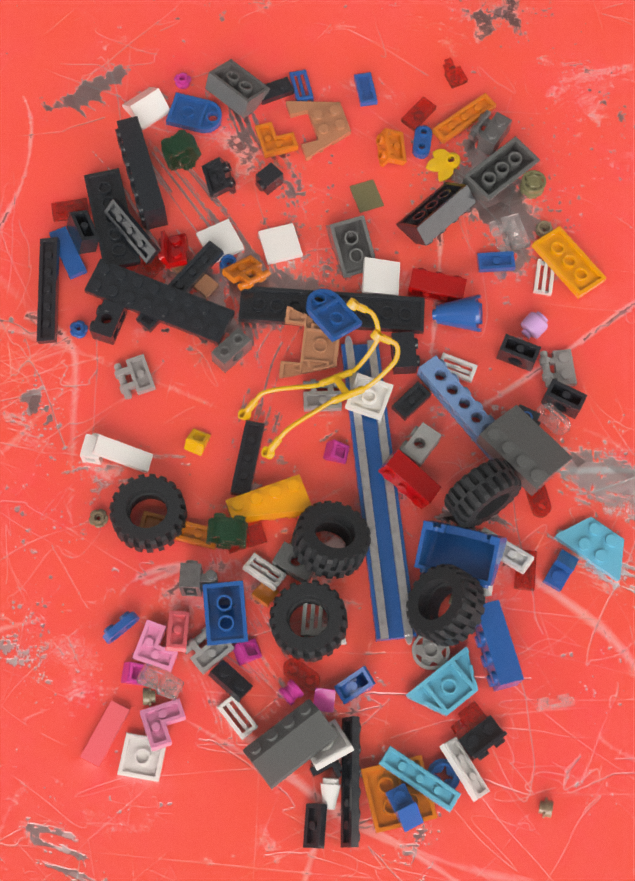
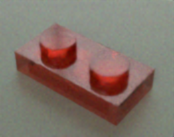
(61, 210)
(150, 269)
(527, 580)

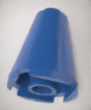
(461, 313)

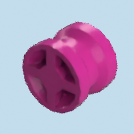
(291, 692)

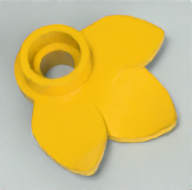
(441, 164)

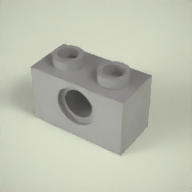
(424, 435)

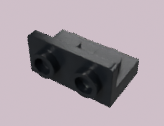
(218, 177)
(482, 737)

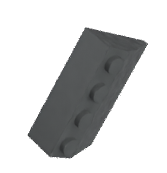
(525, 448)

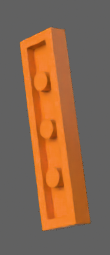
(463, 118)
(192, 533)

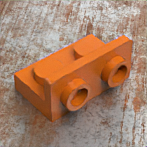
(391, 147)

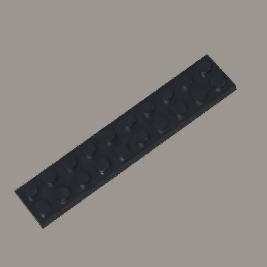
(393, 312)

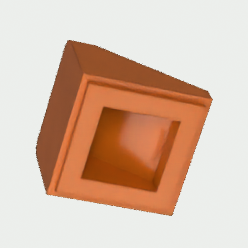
(264, 595)

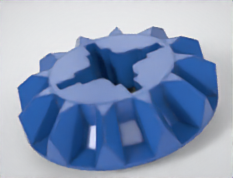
(437, 767)

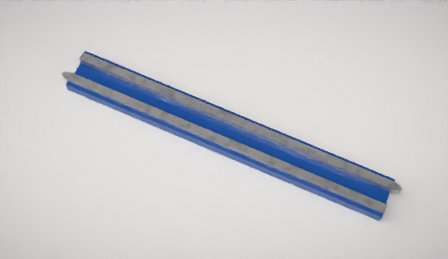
(379, 507)

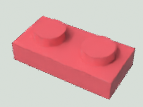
(177, 631)

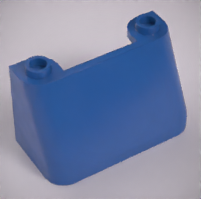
(465, 548)

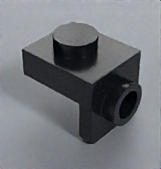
(336, 767)

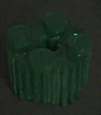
(180, 151)
(227, 531)

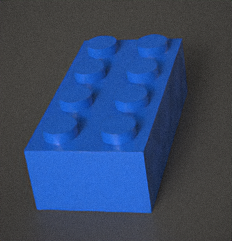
(497, 649)

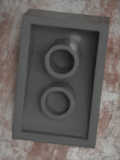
(350, 244)

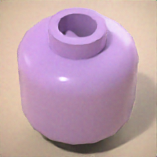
(534, 325)

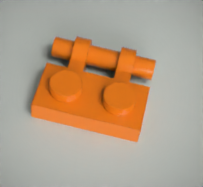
(243, 269)

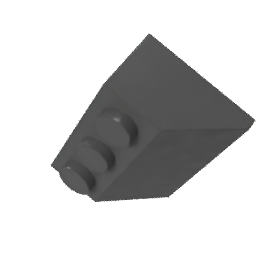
(236, 88)

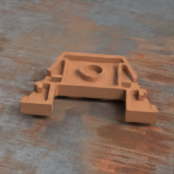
(327, 122)
(317, 349)

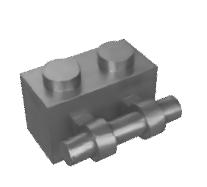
(494, 132)
(192, 578)

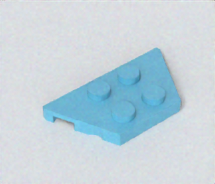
(595, 545)
(447, 685)

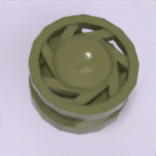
(532, 184)

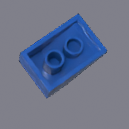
(225, 613)

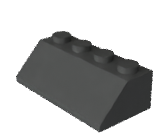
(500, 170)
(290, 743)

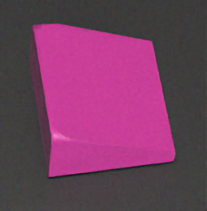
(336, 451)
(247, 652)
(130, 672)
(324, 699)

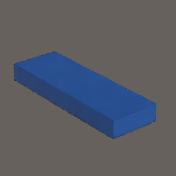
(69, 254)

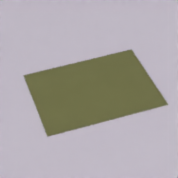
(366, 196)

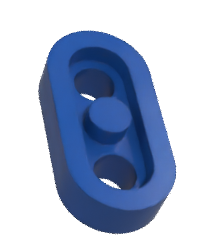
(422, 140)
(126, 621)

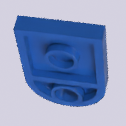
(194, 114)
(332, 314)

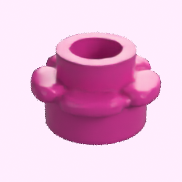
(182, 84)

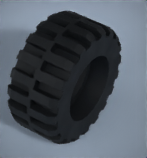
(144, 489)
(482, 493)
(340, 521)
(294, 598)
(461, 615)

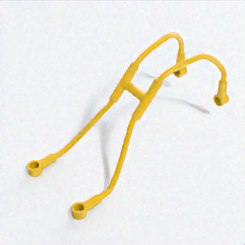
(245, 414)

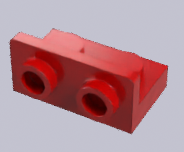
(173, 250)

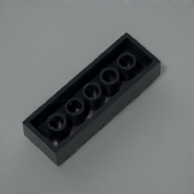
(141, 173)

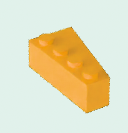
(271, 502)

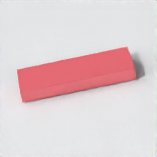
(105, 733)

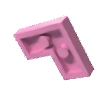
(149, 648)
(158, 718)

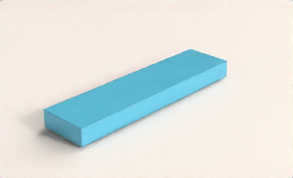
(420, 779)

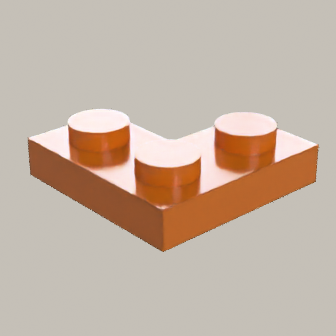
(272, 144)

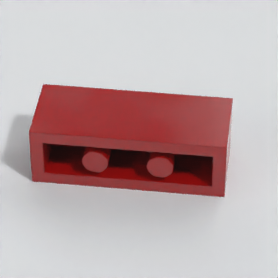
(436, 286)
(409, 479)

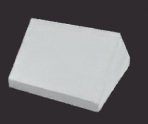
(148, 106)

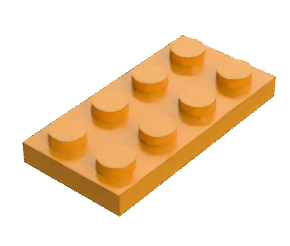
(568, 262)

